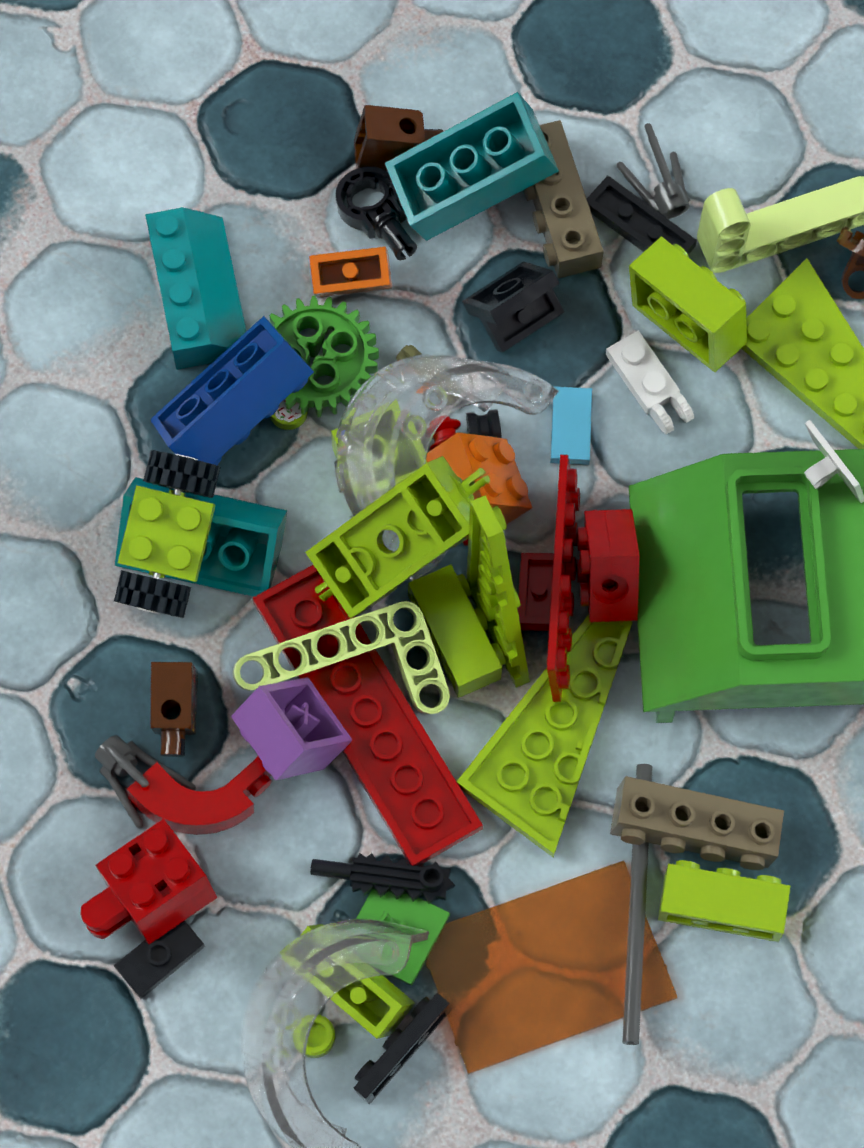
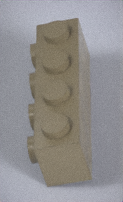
(564, 212)
(696, 823)

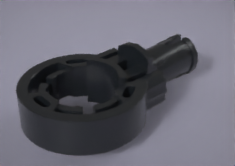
(381, 217)

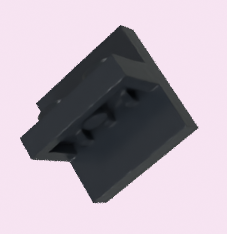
(516, 304)

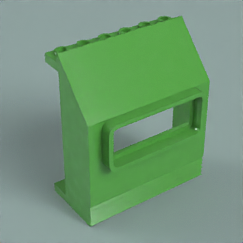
(697, 591)

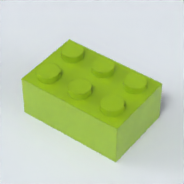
(688, 303)

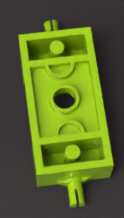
(425, 512)

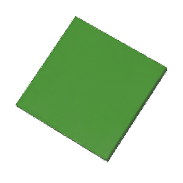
(412, 914)

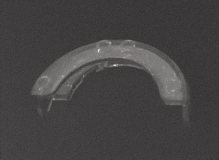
(400, 408)
(285, 1008)

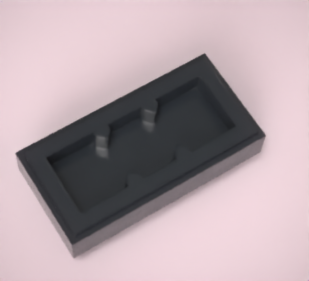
(153, 963)

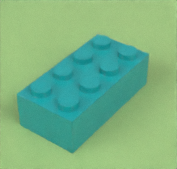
(471, 166)

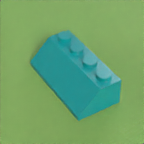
(195, 284)
(240, 543)

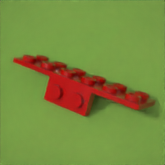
(547, 583)

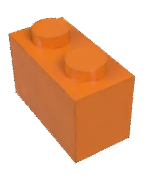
(350, 272)

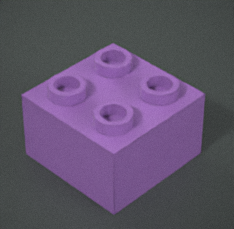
(291, 728)

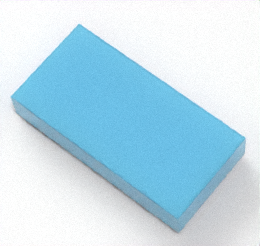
(571, 425)

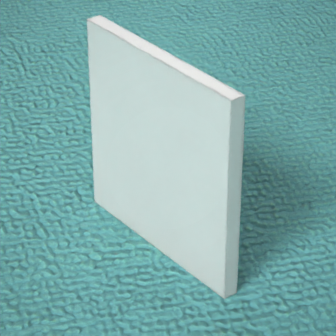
(830, 465)

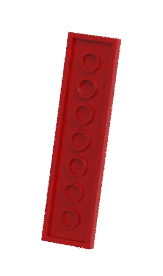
(388, 741)

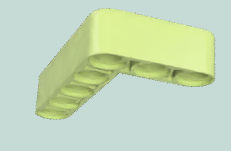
(736, 238)
(349, 647)

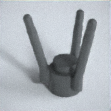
(670, 195)
(121, 760)

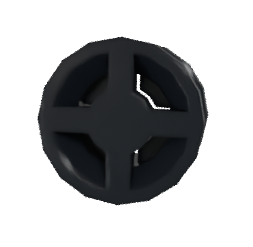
(484, 424)

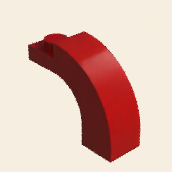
(199, 811)

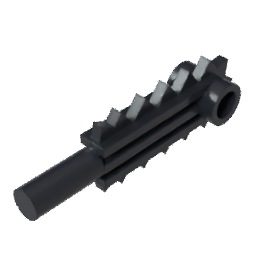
(386, 876)

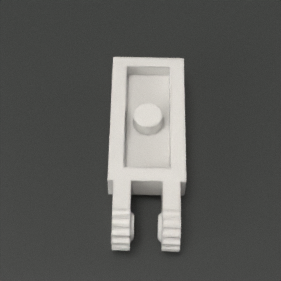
(648, 380)

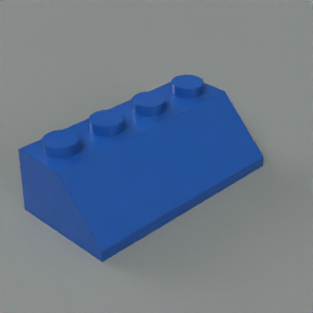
(232, 395)

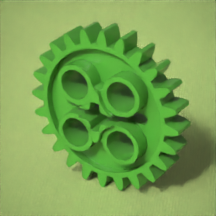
(346, 369)

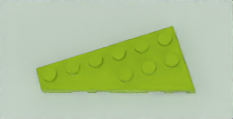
(811, 350)
(493, 586)
(541, 748)

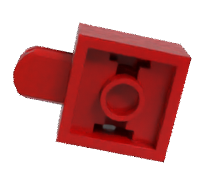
(608, 565)
(150, 883)

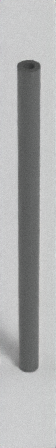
(636, 930)

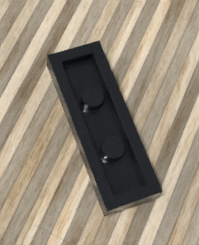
(634, 217)
(401, 1046)

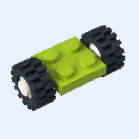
(167, 533)

